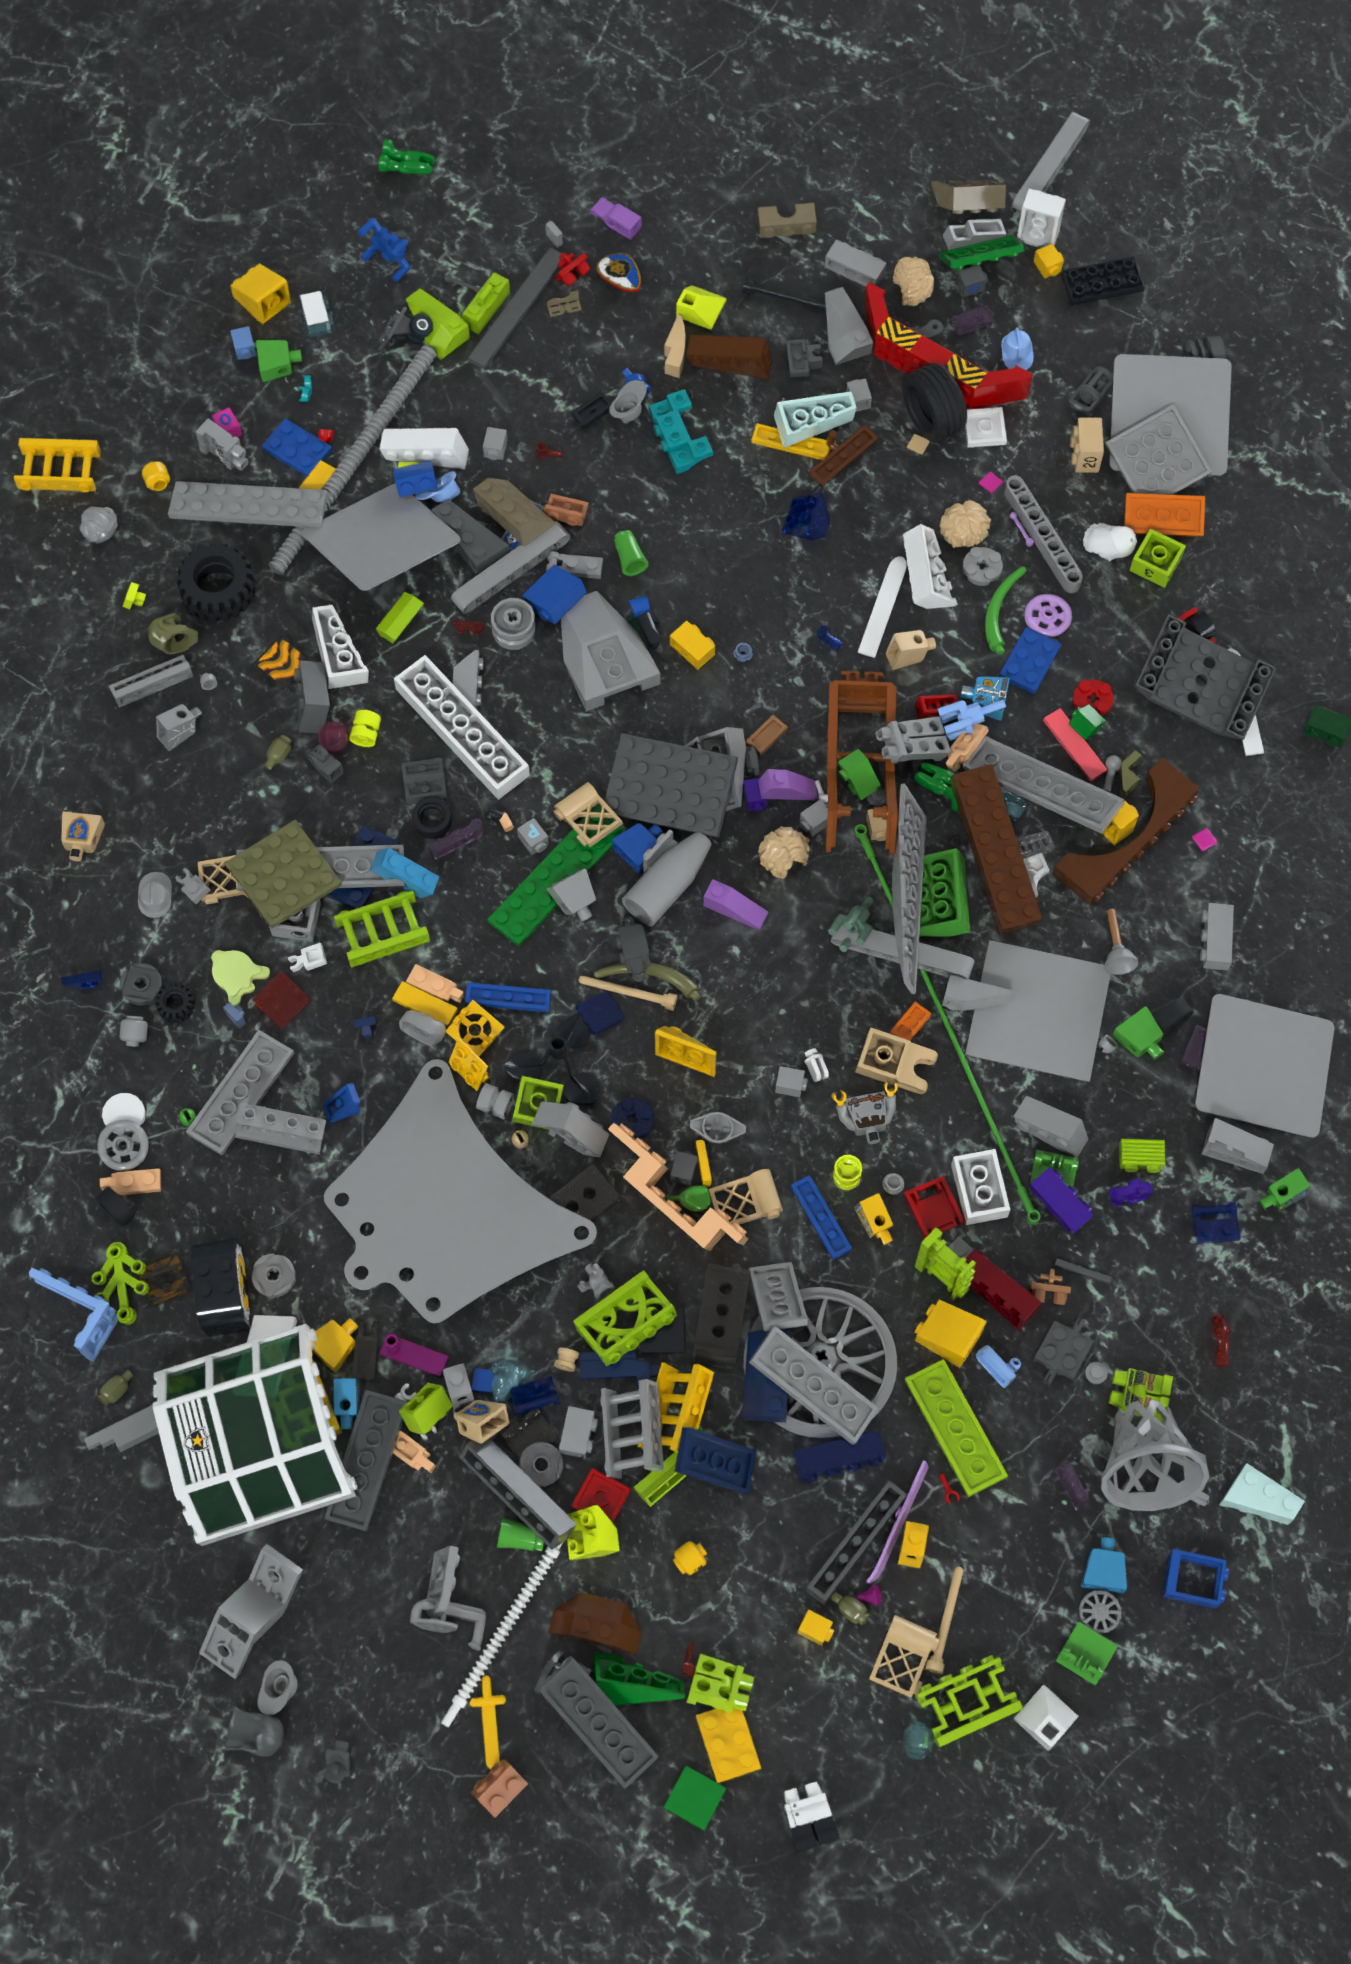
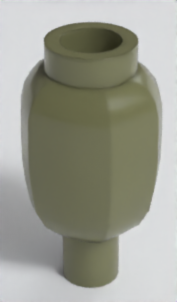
(277, 751)
(114, 1388)
(851, 1608)

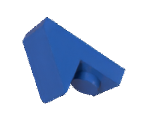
(342, 1104)

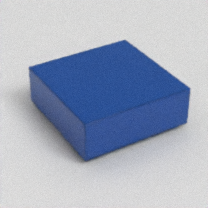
(482, 1381)

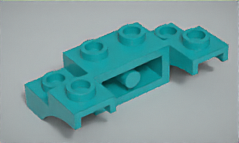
(674, 435)

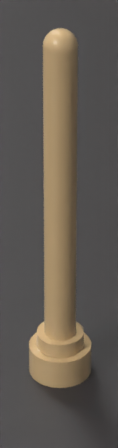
(667, 1000)
(935, 1664)

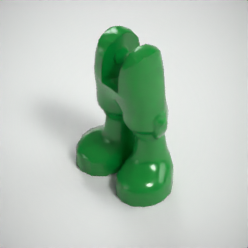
(411, 161)
(937, 781)

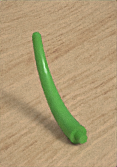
(992, 615)

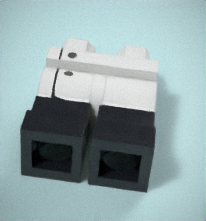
(809, 1811)

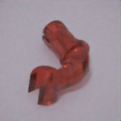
(1221, 1332)

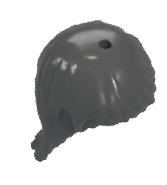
(254, 1733)

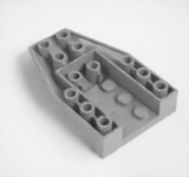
(604, 652)

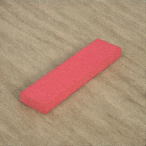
(1075, 745)

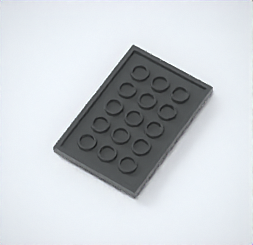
(670, 785)

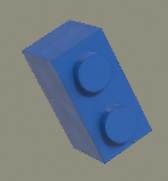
(415, 478)

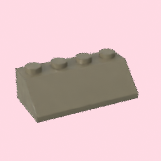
(512, 509)

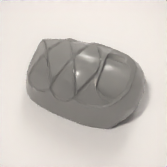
(422, 1027)

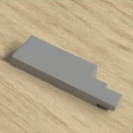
(127, 1431)

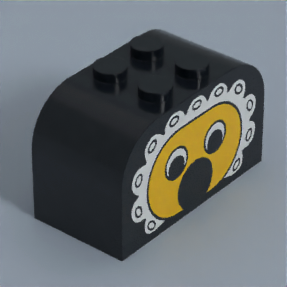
(221, 1287)

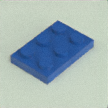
(296, 447)
(1030, 660)

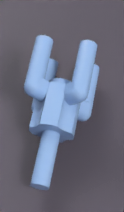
(966, 715)

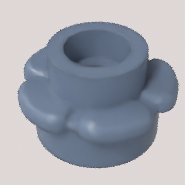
(743, 647)

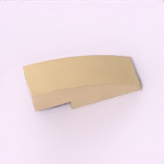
(675, 349)

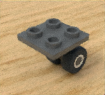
(414, 329)

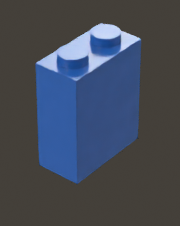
(554, 594)

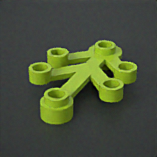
(120, 1279)

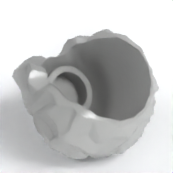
(98, 524)

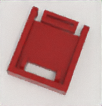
(935, 1210)

